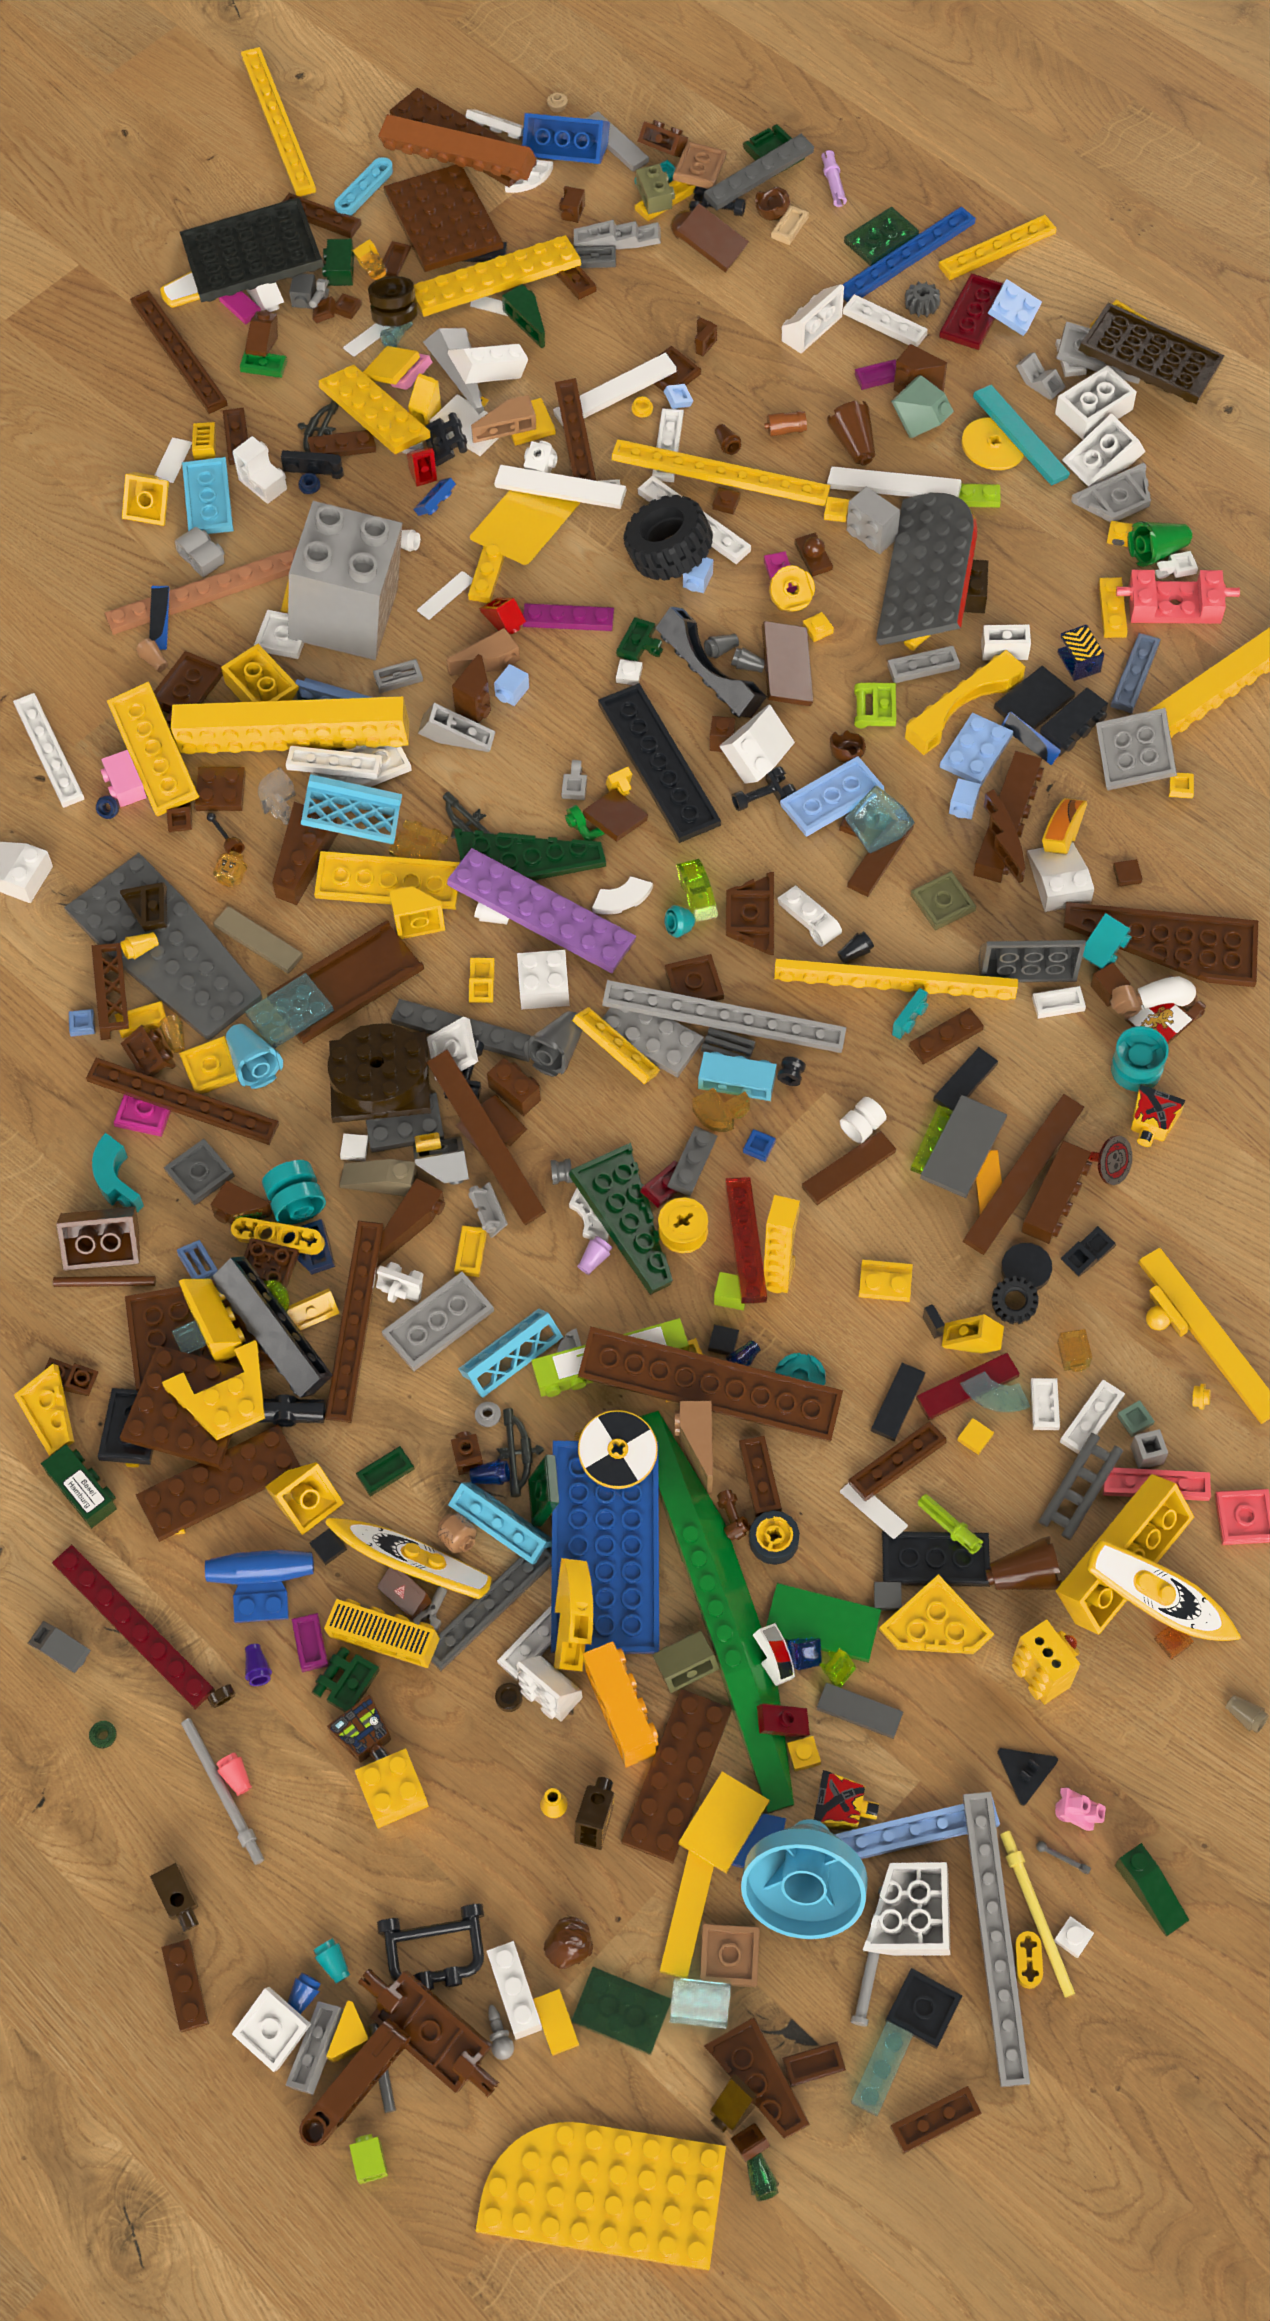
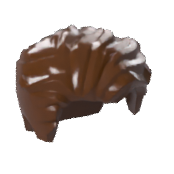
(772, 204)
(568, 1943)

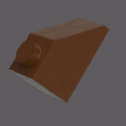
(262, 333)

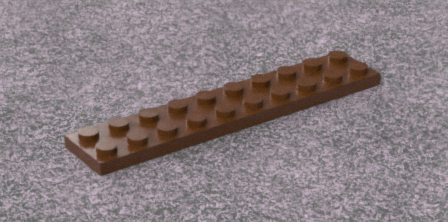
(730, 1387)

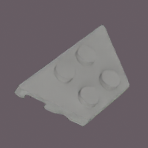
(1116, 496)

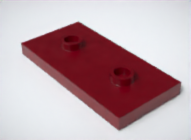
(969, 317)

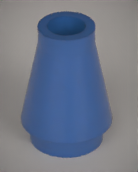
(303, 1992)

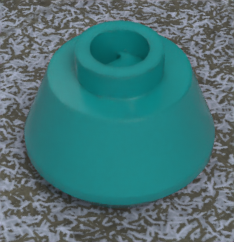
(678, 921)

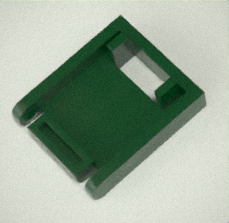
(766, 142)

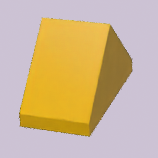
(349, 2035)

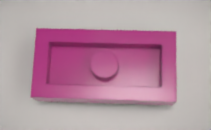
(774, 563)

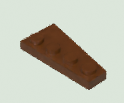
(749, 2056)

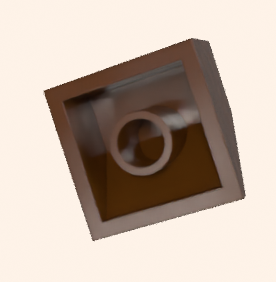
(919, 362)
(472, 692)

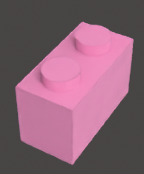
(123, 778)

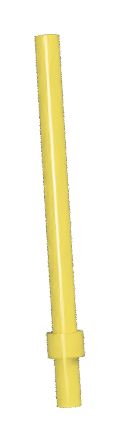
(1016, 1861)

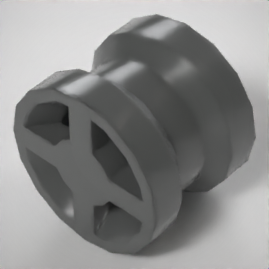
(560, 1171)

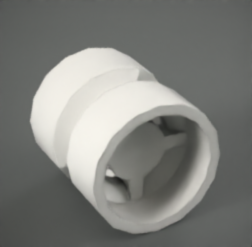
(864, 1118)

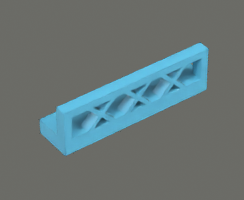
(505, 1345)
(500, 1522)

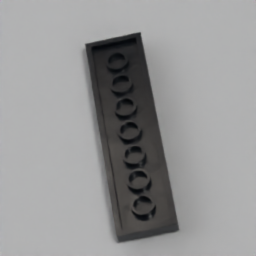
(659, 763)

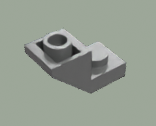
(59, 1647)

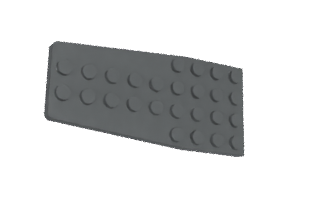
(189, 965)

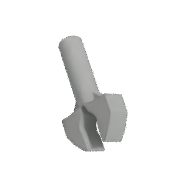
(321, 293)
(432, 1609)

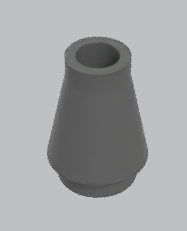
(719, 645)
(746, 660)

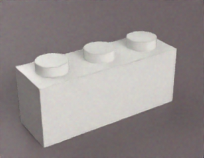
(514, 1990)

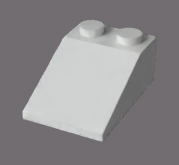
(1104, 452)
(758, 745)
(23, 869)
(1061, 878)

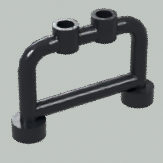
(452, 1975)

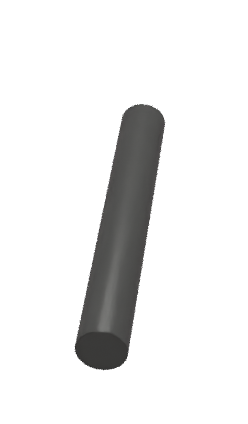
(384, 2082)

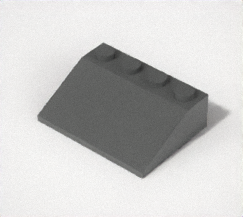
(1032, 960)

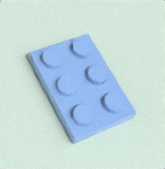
(976, 749)

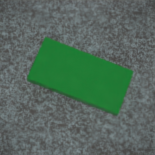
(833, 1620)

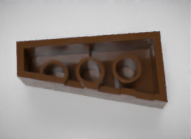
(300, 855)

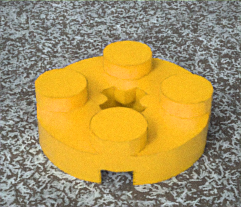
(784, 599)

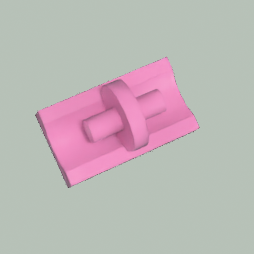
(1079, 1810)

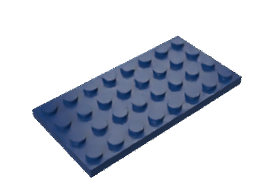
(621, 1546)

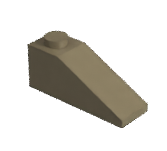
(380, 1176)

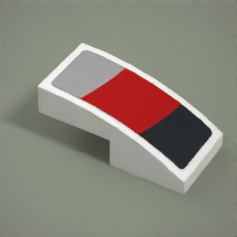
(778, 1661)

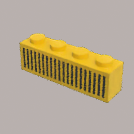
(382, 1632)

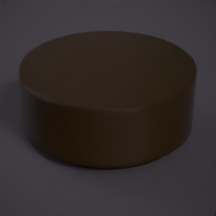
(221, 1696)
(508, 1697)

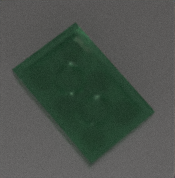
(880, 236)
(621, 2011)

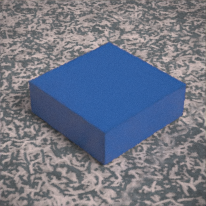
(759, 1145)

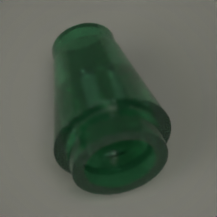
(761, 2179)

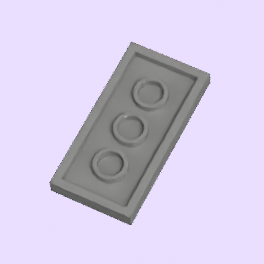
(1068, 351)
(657, 1038)
(437, 1321)

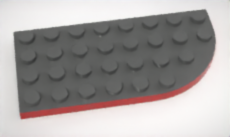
(928, 568)

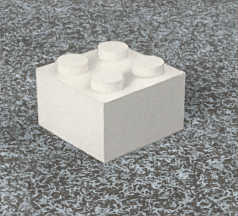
(543, 979)

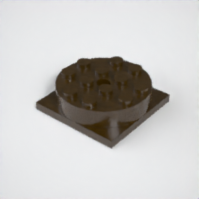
(379, 1073)

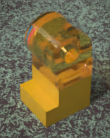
(370, 260)

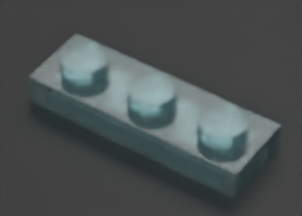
(882, 2068)

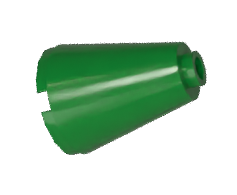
(1157, 540)

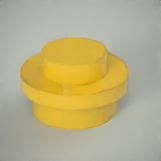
(642, 407)
(1201, 1396)

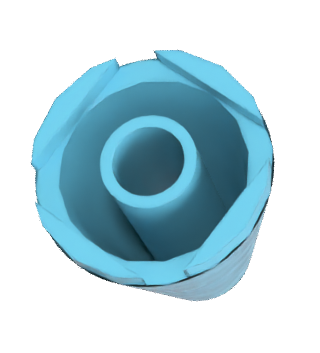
(252, 1057)

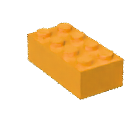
(619, 1703)

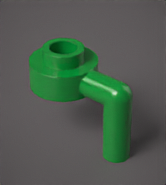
(577, 820)

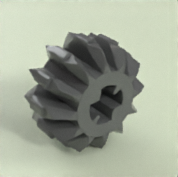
(922, 299)

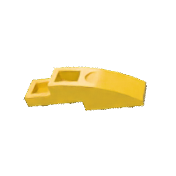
(575, 1607)

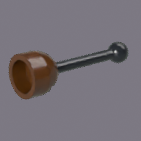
(230, 844)

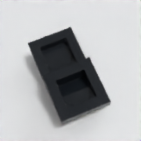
(1088, 1251)

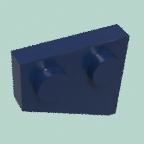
(320, 1261)

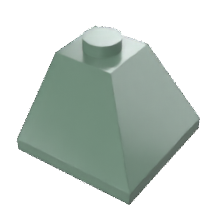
(921, 406)

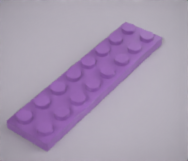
(541, 910)

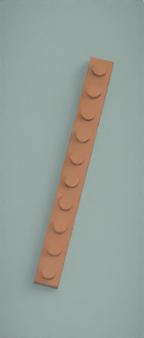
(204, 590)

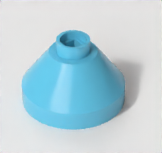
(804, 1882)

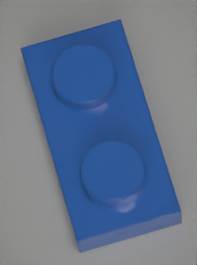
(439, 492)

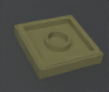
(943, 900)

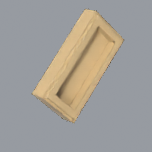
(790, 225)

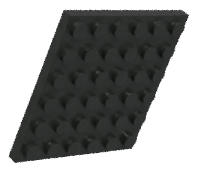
(251, 250)

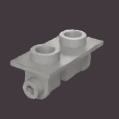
(489, 1209)

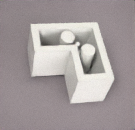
(257, 471)

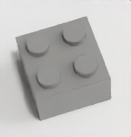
(872, 520)

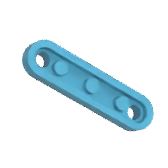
(364, 186)

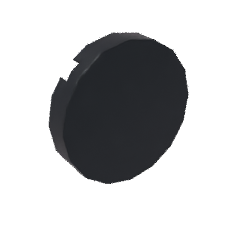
(1028, 1262)

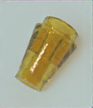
(173, 1032)

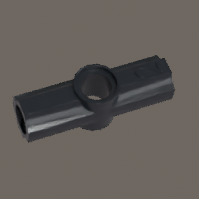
(289, 1410)

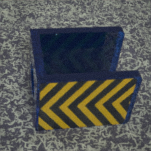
(1082, 653)

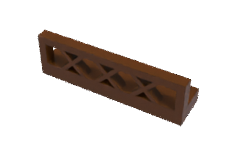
(102, 993)

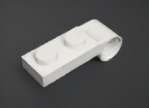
(809, 913)

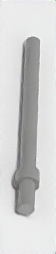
(246, 1836)

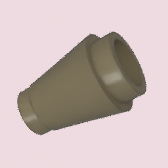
(1247, 1713)

